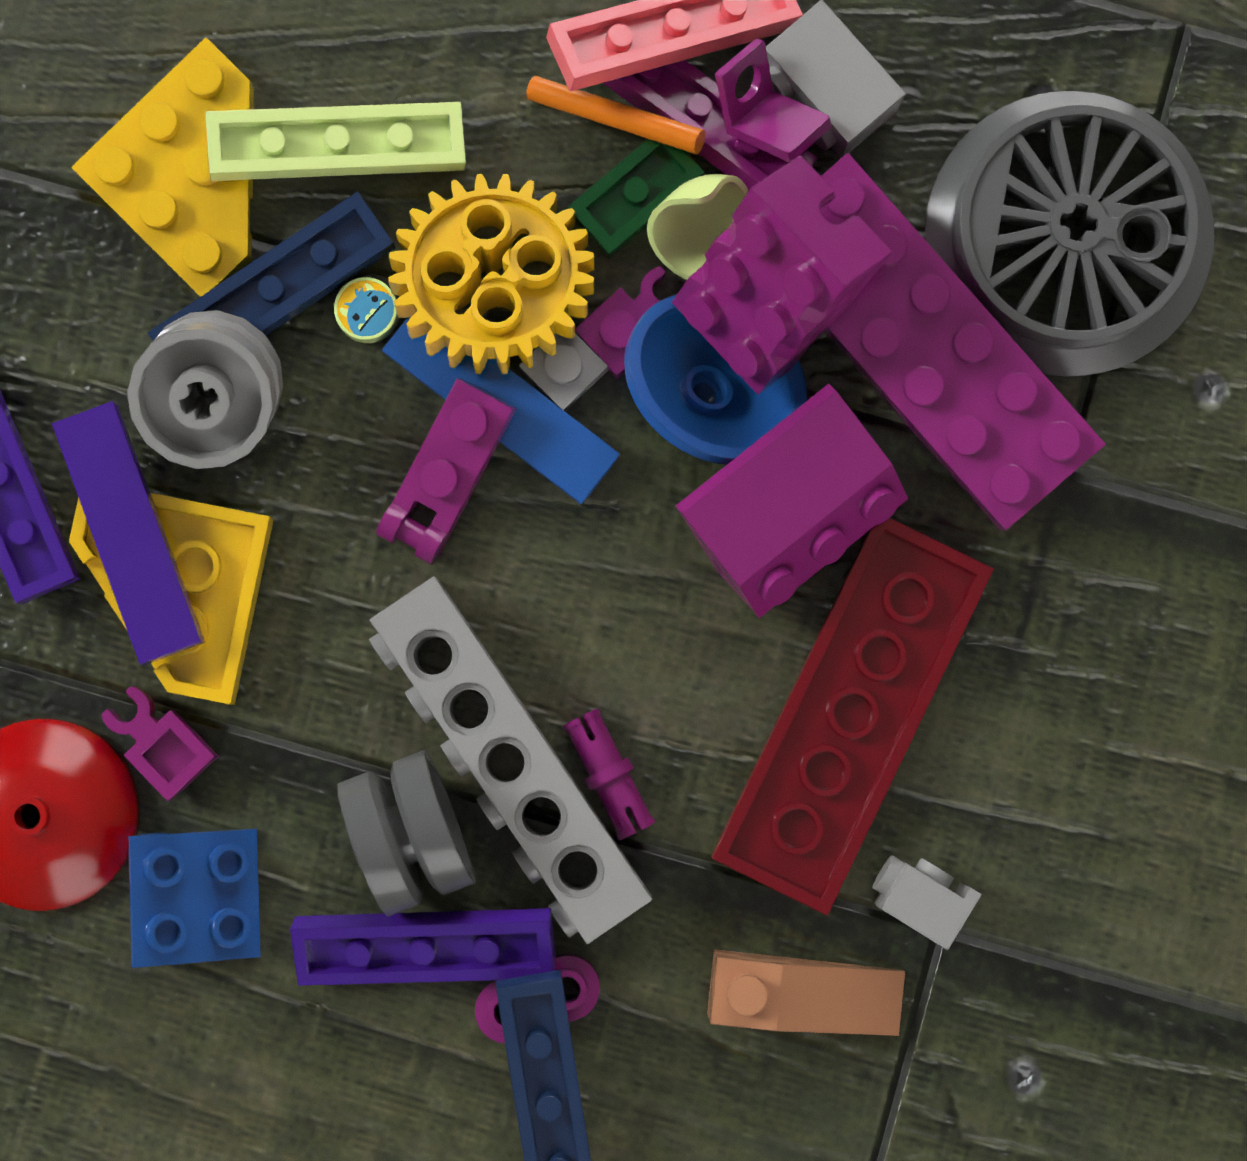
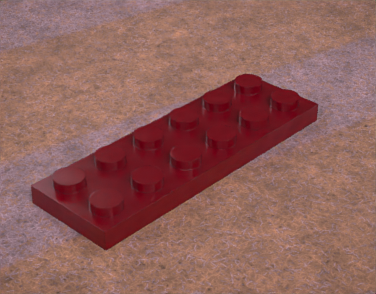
(852, 714)

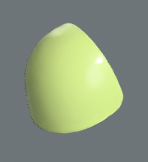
(692, 219)

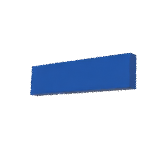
(538, 430)

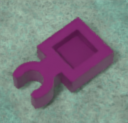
(612, 322)
(165, 749)

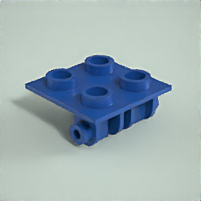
(193, 897)

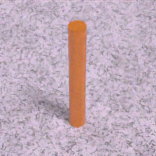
(616, 115)

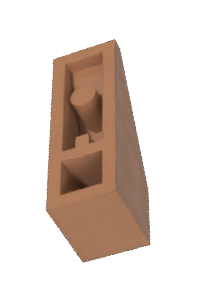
(804, 995)

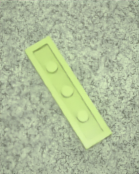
(335, 141)

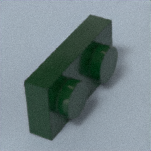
(624, 198)

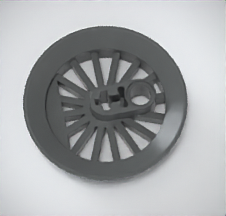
(969, 206)

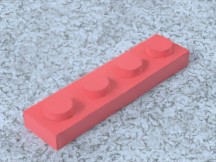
(659, 33)

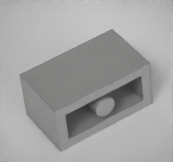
(834, 73)

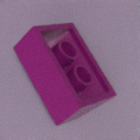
(793, 501)

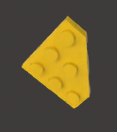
(158, 172)
(221, 567)

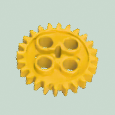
(447, 244)

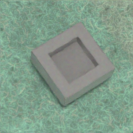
(567, 373)

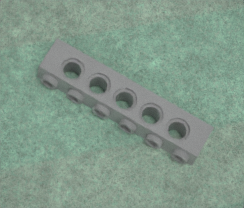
(432, 614)

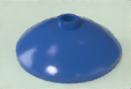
(674, 365)

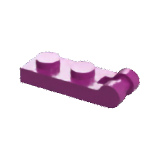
(447, 469)

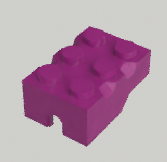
(779, 275)

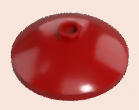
(84, 809)

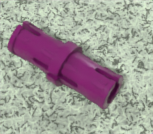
(608, 774)

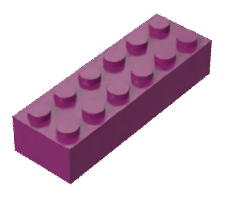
(952, 366)

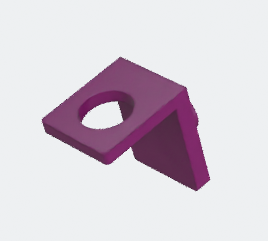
(763, 115)

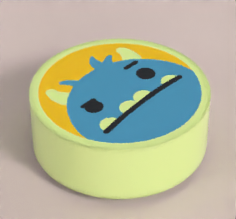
(366, 310)

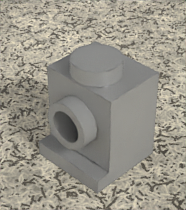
(923, 899)

